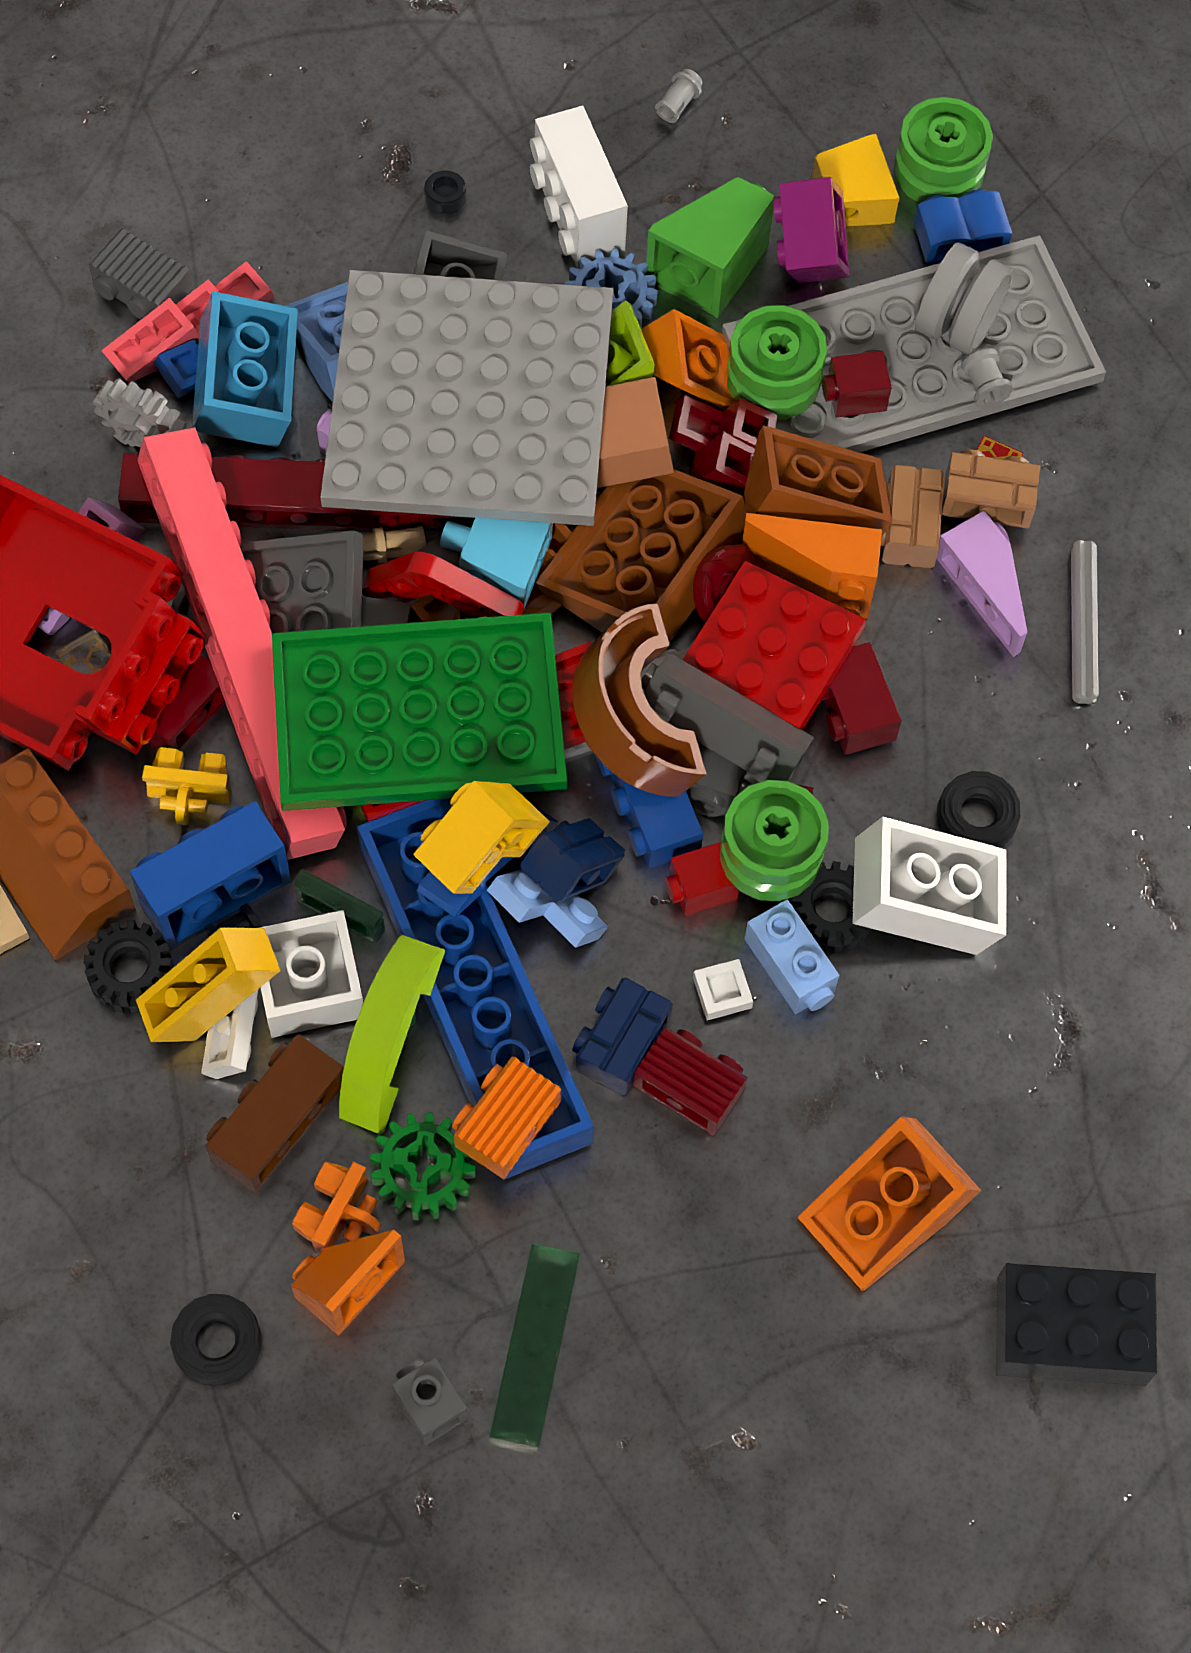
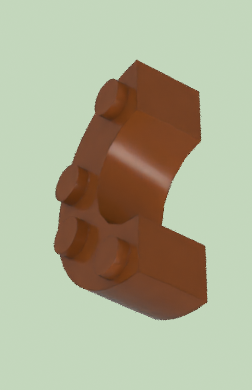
(617, 715)

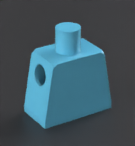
(501, 552)

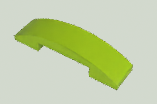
(382, 1030)

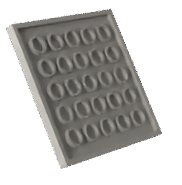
(469, 398)

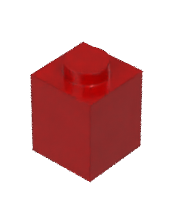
(699, 880)

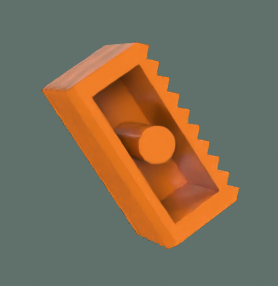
(506, 1116)

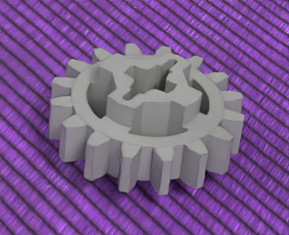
(135, 412)

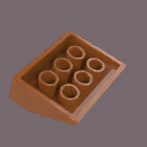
(643, 549)

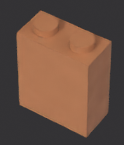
(633, 434)

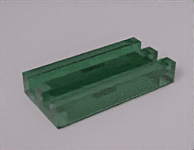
(327, 898)

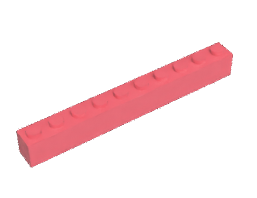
(232, 617)

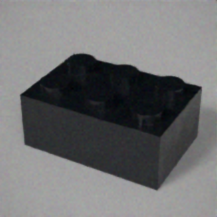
(1076, 1324)

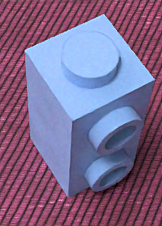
(792, 958)

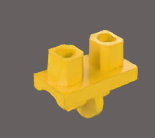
(187, 789)

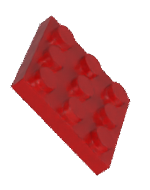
(775, 643)

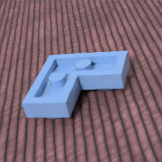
(527, 900)

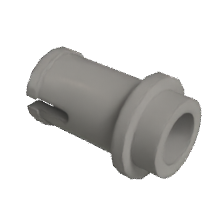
(685, 87)

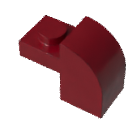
(699, 423)

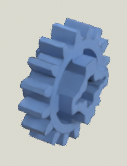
(625, 278)

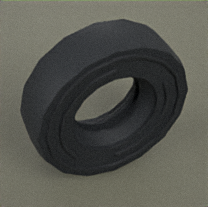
(985, 786)
(224, 1368)

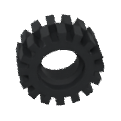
(825, 932)
(112, 945)

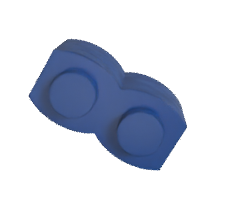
(973, 220)

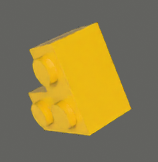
(478, 831)

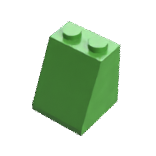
(711, 244)

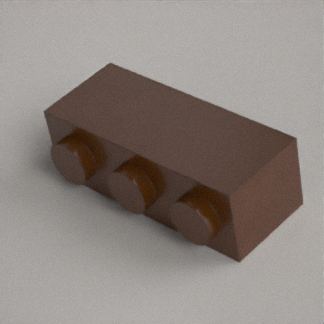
(274, 1112)

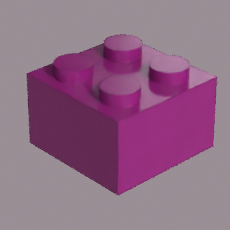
(813, 230)

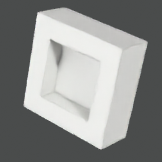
(722, 989)

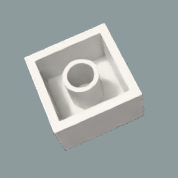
(316, 976)

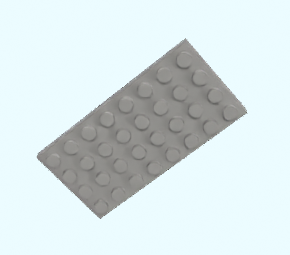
(1035, 335)

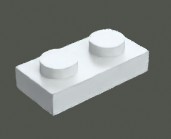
(229, 1041)

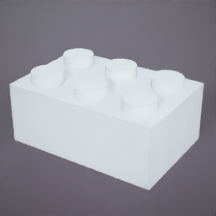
(578, 185)
(929, 886)

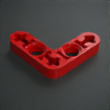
(426, 574)

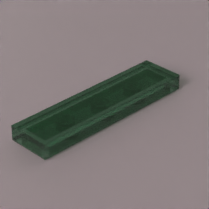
(534, 1347)

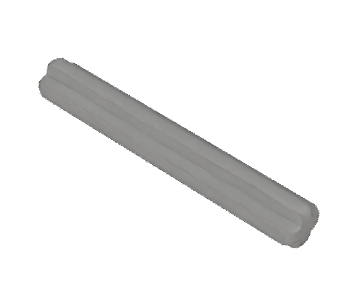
(1084, 622)

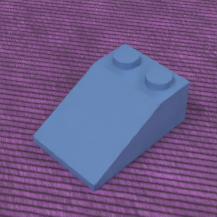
(320, 333)

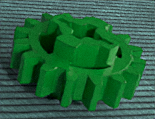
(405, 1160)

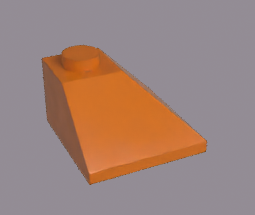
(690, 357)
(347, 1277)

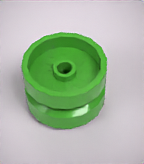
(942, 149)
(777, 360)
(773, 840)

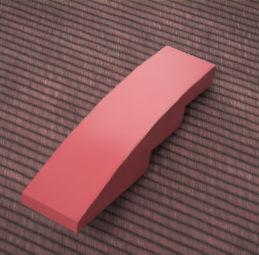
(175, 324)

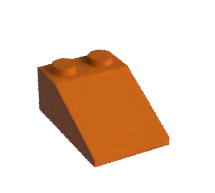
(819, 557)
(888, 1202)

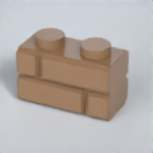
(998, 486)
(916, 516)

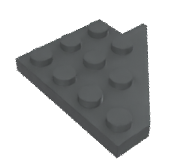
(309, 580)

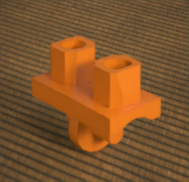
(346, 1189)

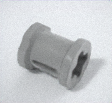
(987, 377)

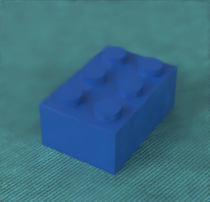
(211, 874)

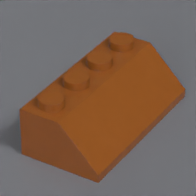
(53, 861)

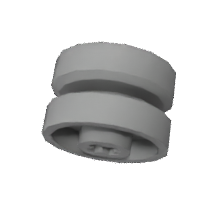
(963, 298)

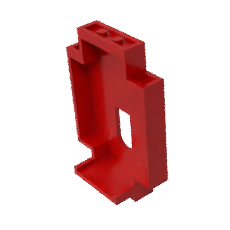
(106, 584)

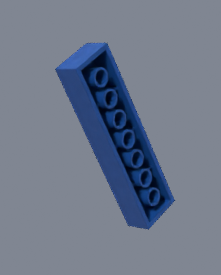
(481, 988)

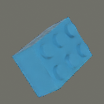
(245, 369)

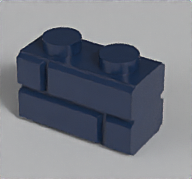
(572, 858)
(622, 1035)

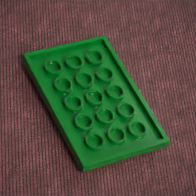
(416, 710)

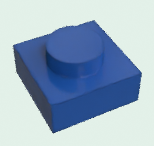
(179, 367)

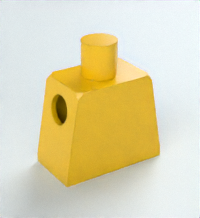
(864, 180)

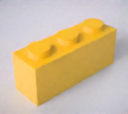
(207, 984)

